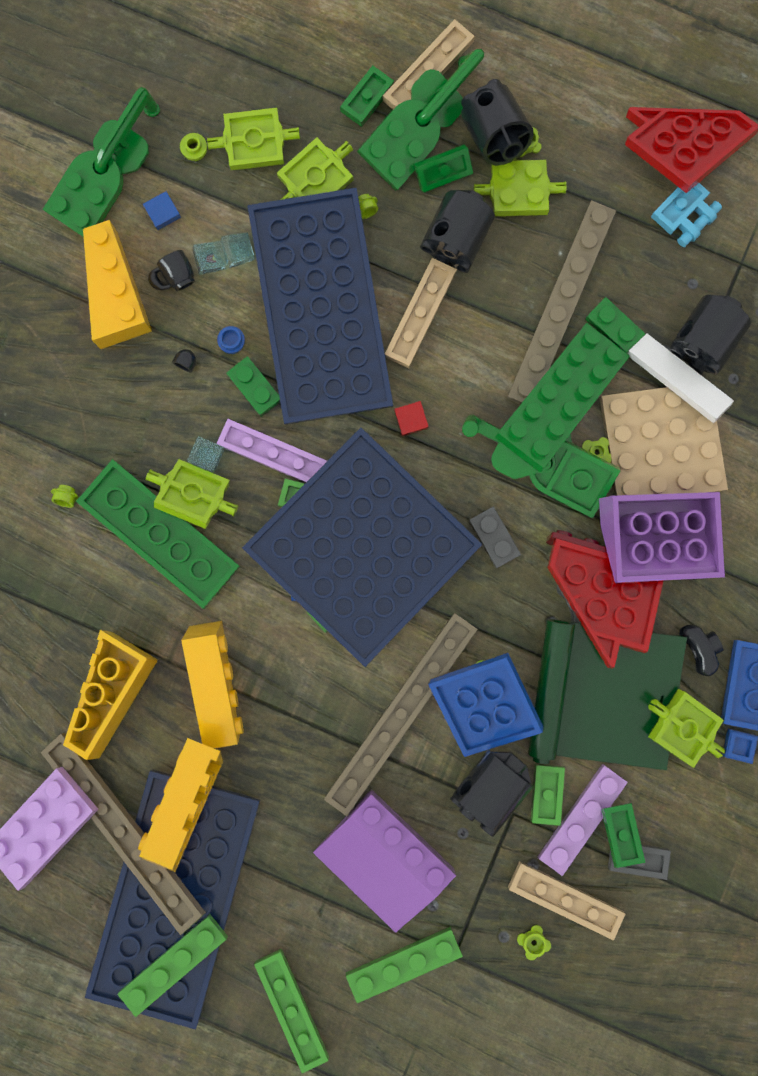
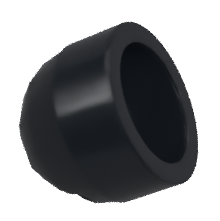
(185, 360)

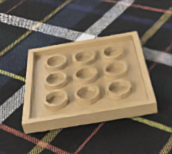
(661, 444)

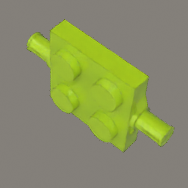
(253, 139)
(316, 170)
(520, 188)
(191, 493)
(686, 728)

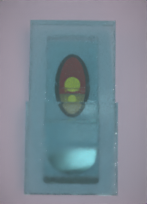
(223, 254)

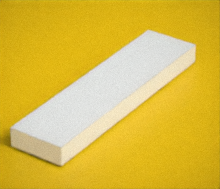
(680, 378)

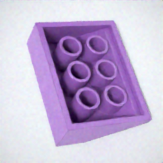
(663, 536)
(385, 861)

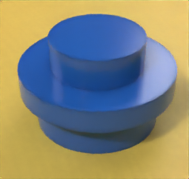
(231, 340)

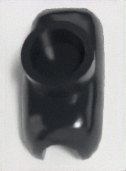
(703, 647)

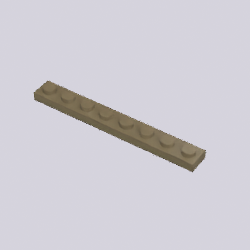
(562, 300)
(399, 715)
(125, 836)

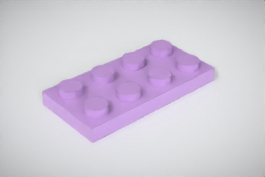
(43, 827)

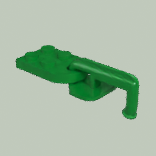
(415, 124)
(87, 197)
(572, 478)

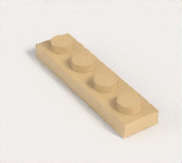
(438, 56)
(420, 313)
(566, 900)

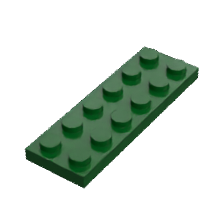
(562, 397)
(158, 537)

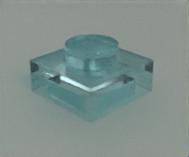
(205, 454)

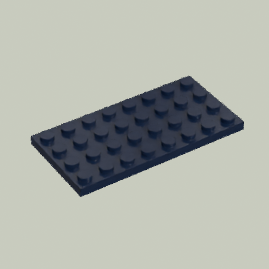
(320, 306)
(141, 932)

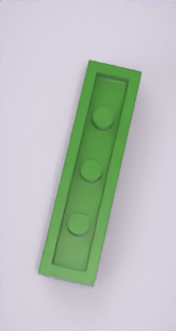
(403, 964)
(172, 965)
(291, 1011)

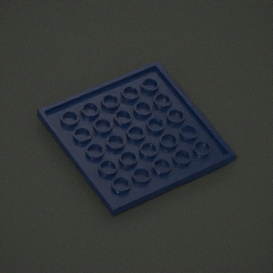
(362, 546)

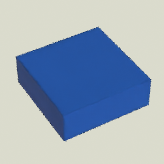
(161, 210)
(740, 746)

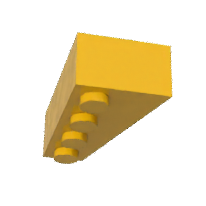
(112, 292)
(211, 684)
(110, 688)
(181, 805)

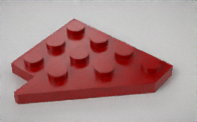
(687, 142)
(607, 610)

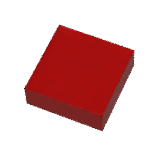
(411, 418)

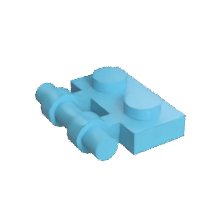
(679, 205)

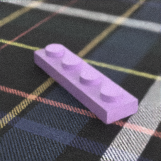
(269, 451)
(582, 820)

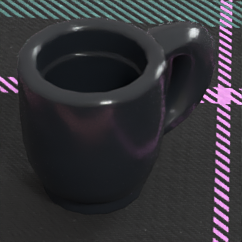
(175, 270)

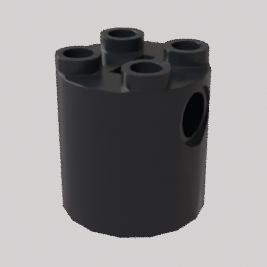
(496, 123)
(458, 229)
(711, 333)
(493, 790)

